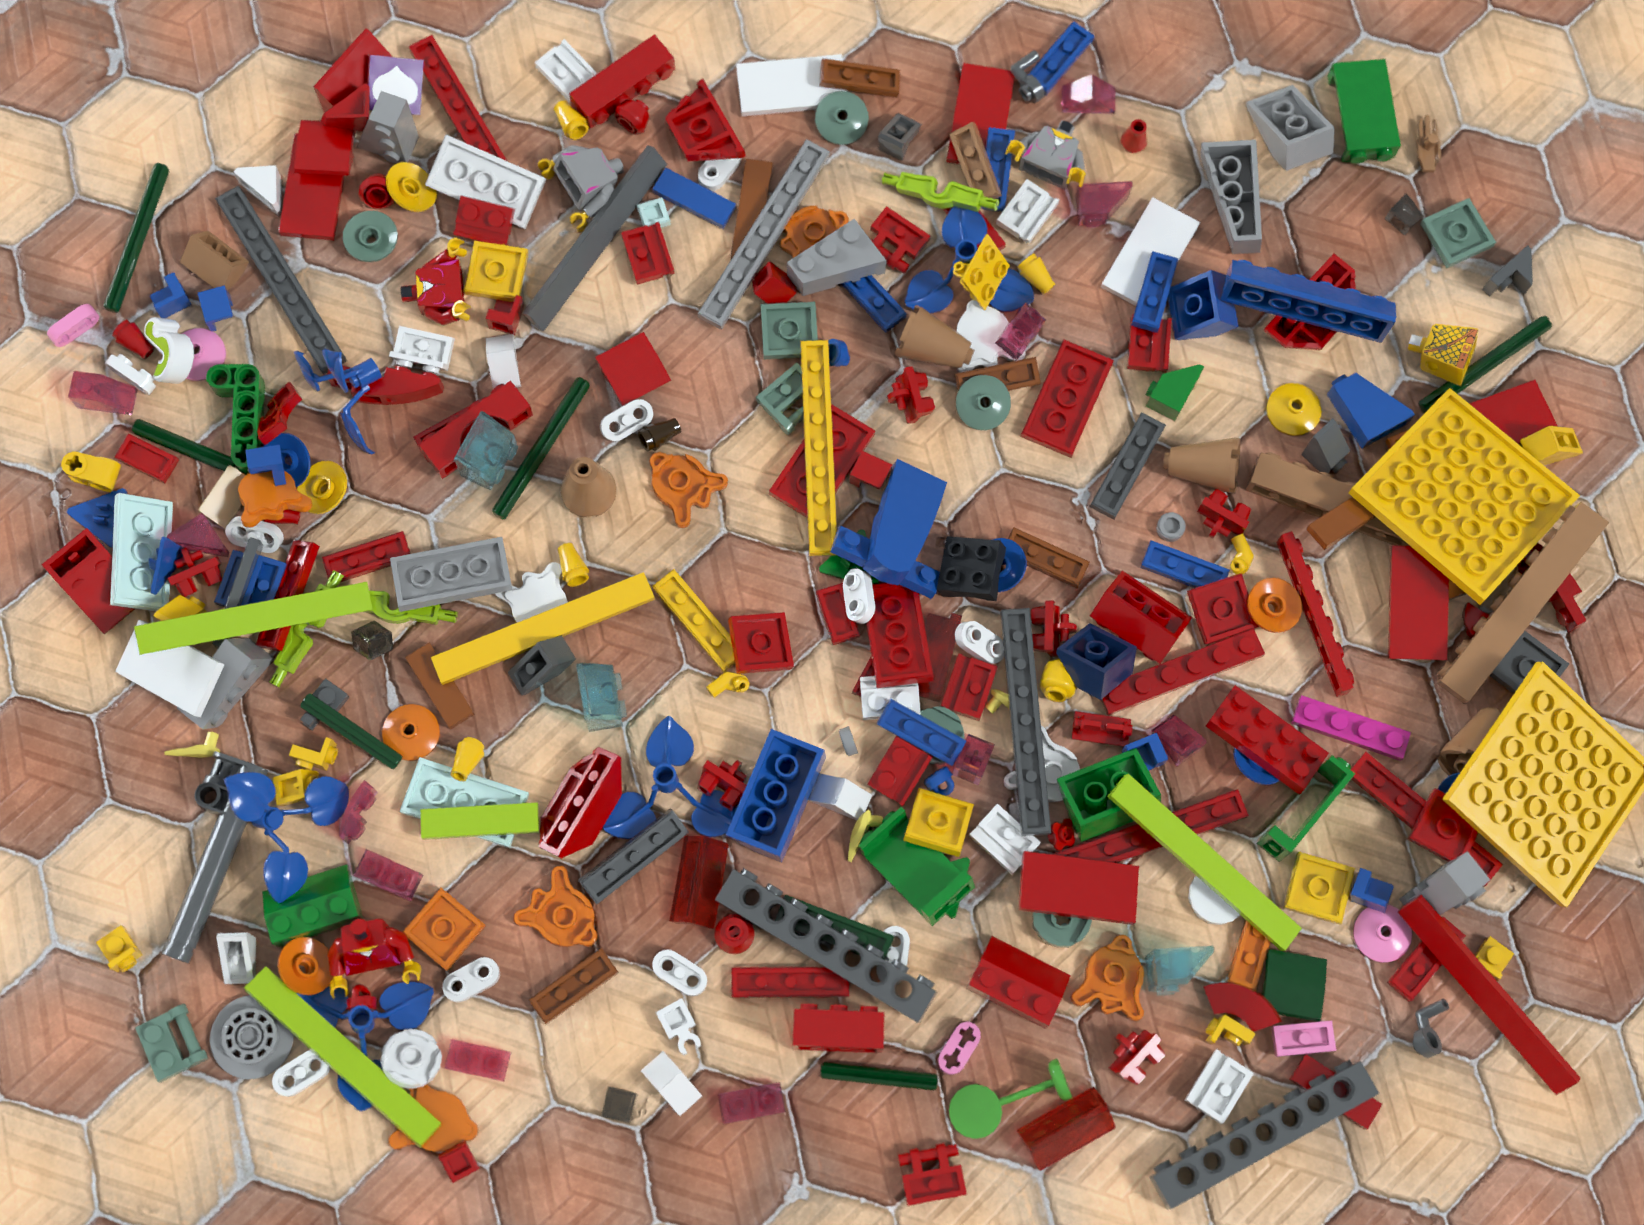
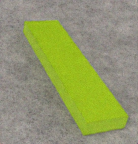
(479, 821)

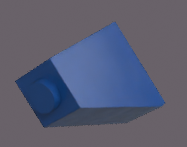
(1367, 409)

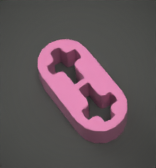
(73, 325)
(965, 1052)

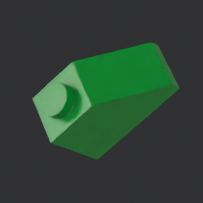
(1173, 391)

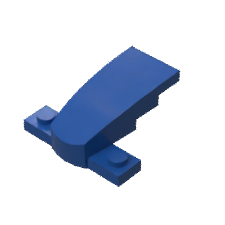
(898, 531)

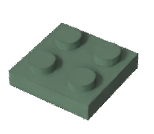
(1458, 233)
(785, 327)

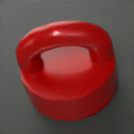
(366, 999)

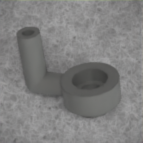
(1030, 87)
(1426, 1040)

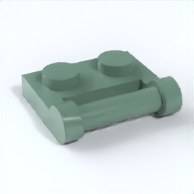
(781, 396)
(163, 1048)

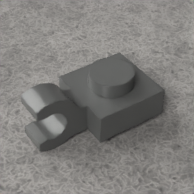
(331, 696)

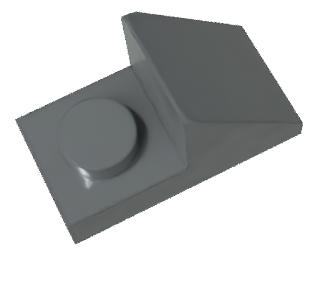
(897, 135)
(1516, 271)

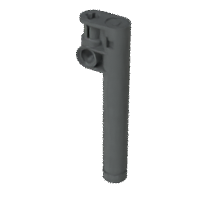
(214, 860)

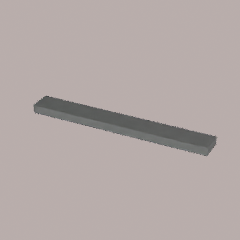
(595, 238)
(278, 275)
(1025, 722)

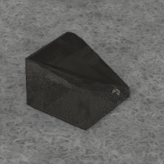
(1404, 214)
(372, 640)
(619, 1105)

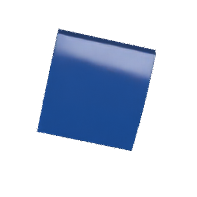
(263, 582)

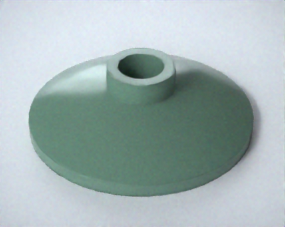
(841, 131)
(369, 225)
(969, 405)

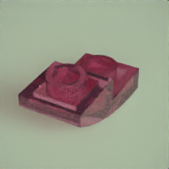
(1020, 331)
(352, 822)
(388, 875)
(477, 1060)
(751, 1103)

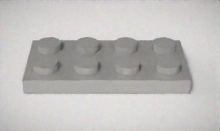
(450, 574)

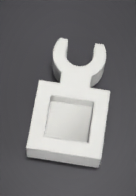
(677, 1022)

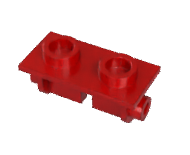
(1101, 729)

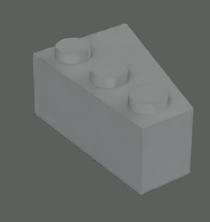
(390, 129)
(836, 260)
(242, 667)
(1451, 884)

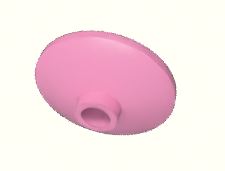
(211, 352)
(1371, 941)

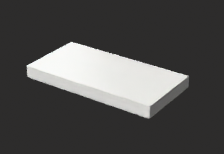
(781, 85)
(479, 175)
(1158, 230)
(177, 674)

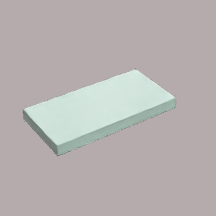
(136, 536)
(436, 788)

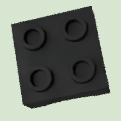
(971, 568)

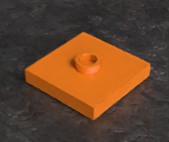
(444, 929)

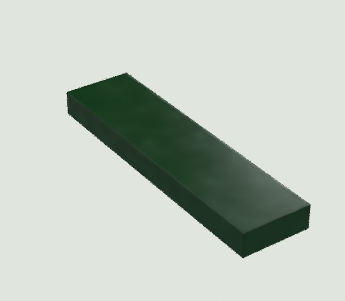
(866, 934)

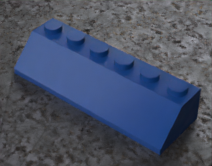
(1308, 301)

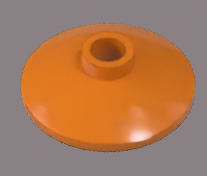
(1284, 600)
(421, 741)
(313, 957)

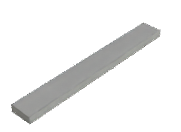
(763, 234)

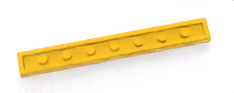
(818, 447)
(543, 626)

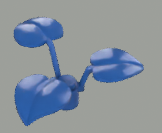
(964, 231)
(359, 375)
(668, 747)
(249, 801)
(404, 1005)

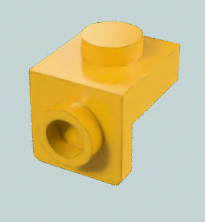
(308, 758)

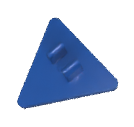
(97, 515)
(164, 566)

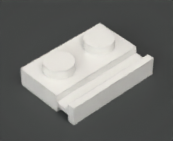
(565, 68)
(1027, 211)
(875, 699)
(1002, 839)
(1219, 1086)

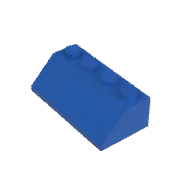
(776, 795)

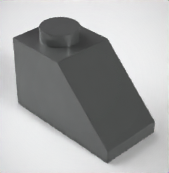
(1327, 449)
(541, 664)

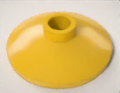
(408, 188)
(1285, 417)
(324, 486)

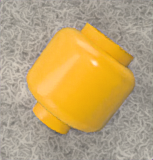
(1056, 682)

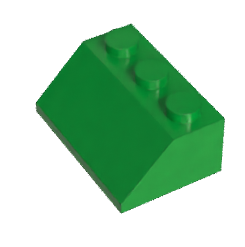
(1087, 792)
(319, 906)

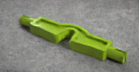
(953, 195)
(429, 614)
(298, 642)

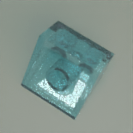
(485, 452)
(600, 696)
(1174, 967)

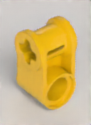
(95, 471)

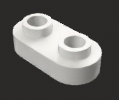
(723, 169)
(123, 368)
(626, 421)
(260, 531)
(858, 596)
(982, 645)
(899, 953)
(680, 972)
(471, 981)
(302, 1073)

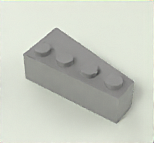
(1235, 188)

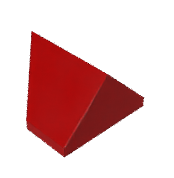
(351, 112)

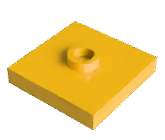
(496, 271)
(938, 822)
(1319, 888)

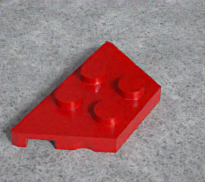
(703, 128)

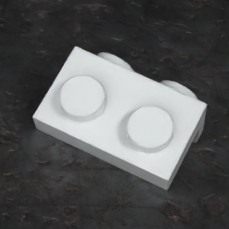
(423, 349)

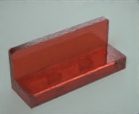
(941, 643)
(699, 881)
(1067, 1128)

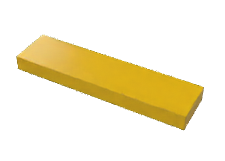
(696, 618)

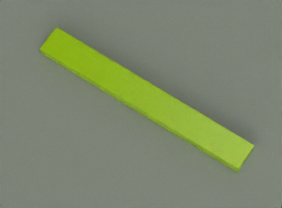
(252, 618)
(1204, 862)
(342, 1056)

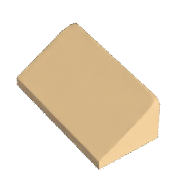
(223, 500)

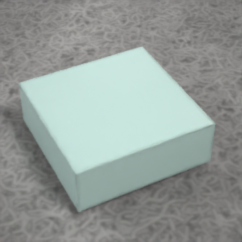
(653, 212)

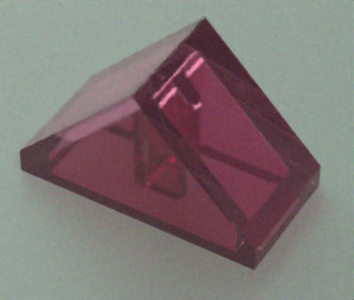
(1088, 96)
(198, 535)
(1179, 739)
(973, 759)

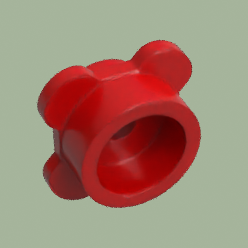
(1062, 834)

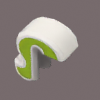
(175, 348)

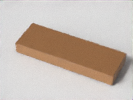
(974, 160)

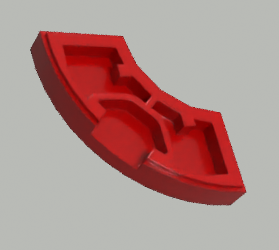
(278, 413)
(1242, 1002)

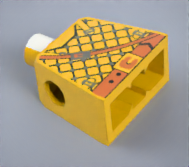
(1446, 351)

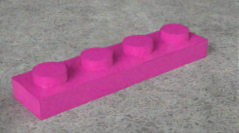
(1351, 728)

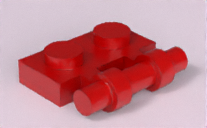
(902, 235)
(932, 1184)

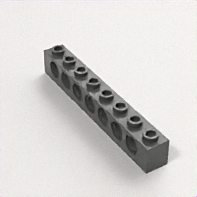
(734, 897)
(1358, 1087)

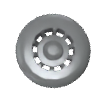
(249, 1038)

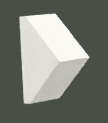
(264, 184)
(502, 360)
(840, 796)
(237, 957)
(671, 1083)

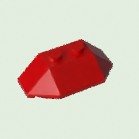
(1303, 335)
(581, 804)

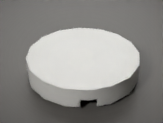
(1209, 905)
(411, 1058)

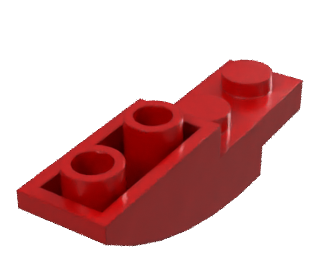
(397, 387)
(1563, 599)

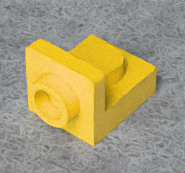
(292, 786)
(119, 949)
(1494, 956)
(1234, 1031)

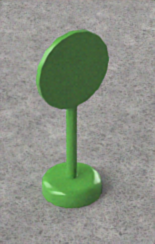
(978, 1110)

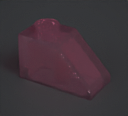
(1100, 201)
(101, 393)

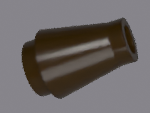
(657, 434)

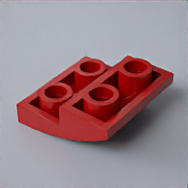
(323, 149)
(632, 368)

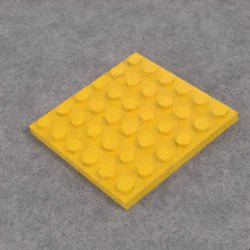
(1464, 495)
(1549, 784)

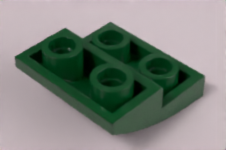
(1295, 984)

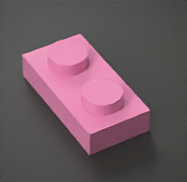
(1303, 1038)

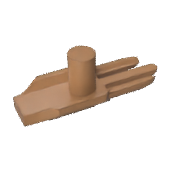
(1429, 147)

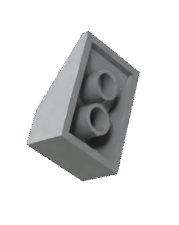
(1291, 127)

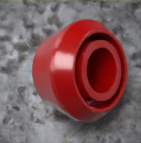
(633, 116)
(374, 192)
(725, 938)

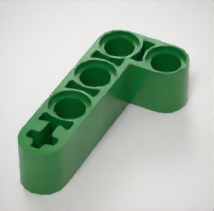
(242, 395)

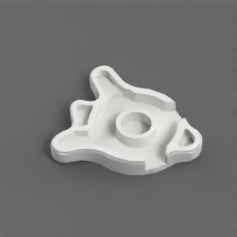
(983, 330)
(537, 595)
(1057, 762)

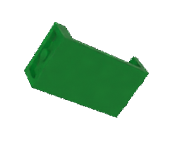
(1366, 110)
(1280, 844)
(916, 872)

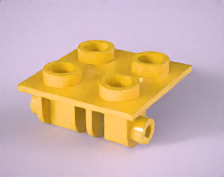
(983, 272)

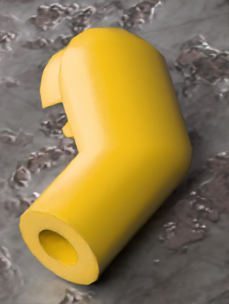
(1243, 556)
(728, 681)

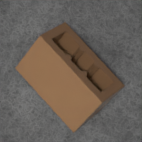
(213, 260)

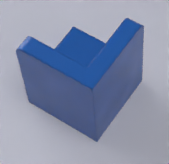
(171, 298)
(215, 305)
(266, 460)
(1150, 750)
(1371, 891)

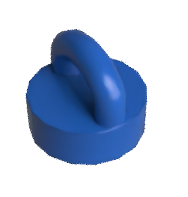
(838, 353)
(937, 778)

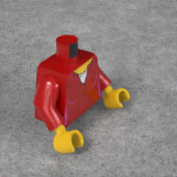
(440, 287)
(366, 948)

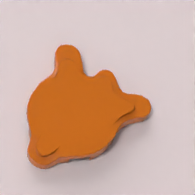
(809, 227)
(682, 483)
(267, 501)
(561, 914)
(1113, 978)
(450, 1111)

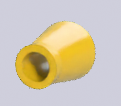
(571, 121)
(1036, 273)
(572, 566)
(467, 756)

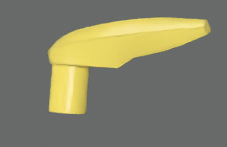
(998, 698)
(201, 750)
(860, 830)

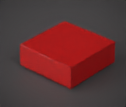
(458, 1161)

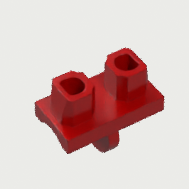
(908, 397)
(1222, 519)
(184, 580)
(1054, 629)
(726, 778)
(1132, 1052)

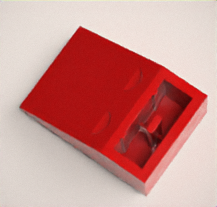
(85, 573)

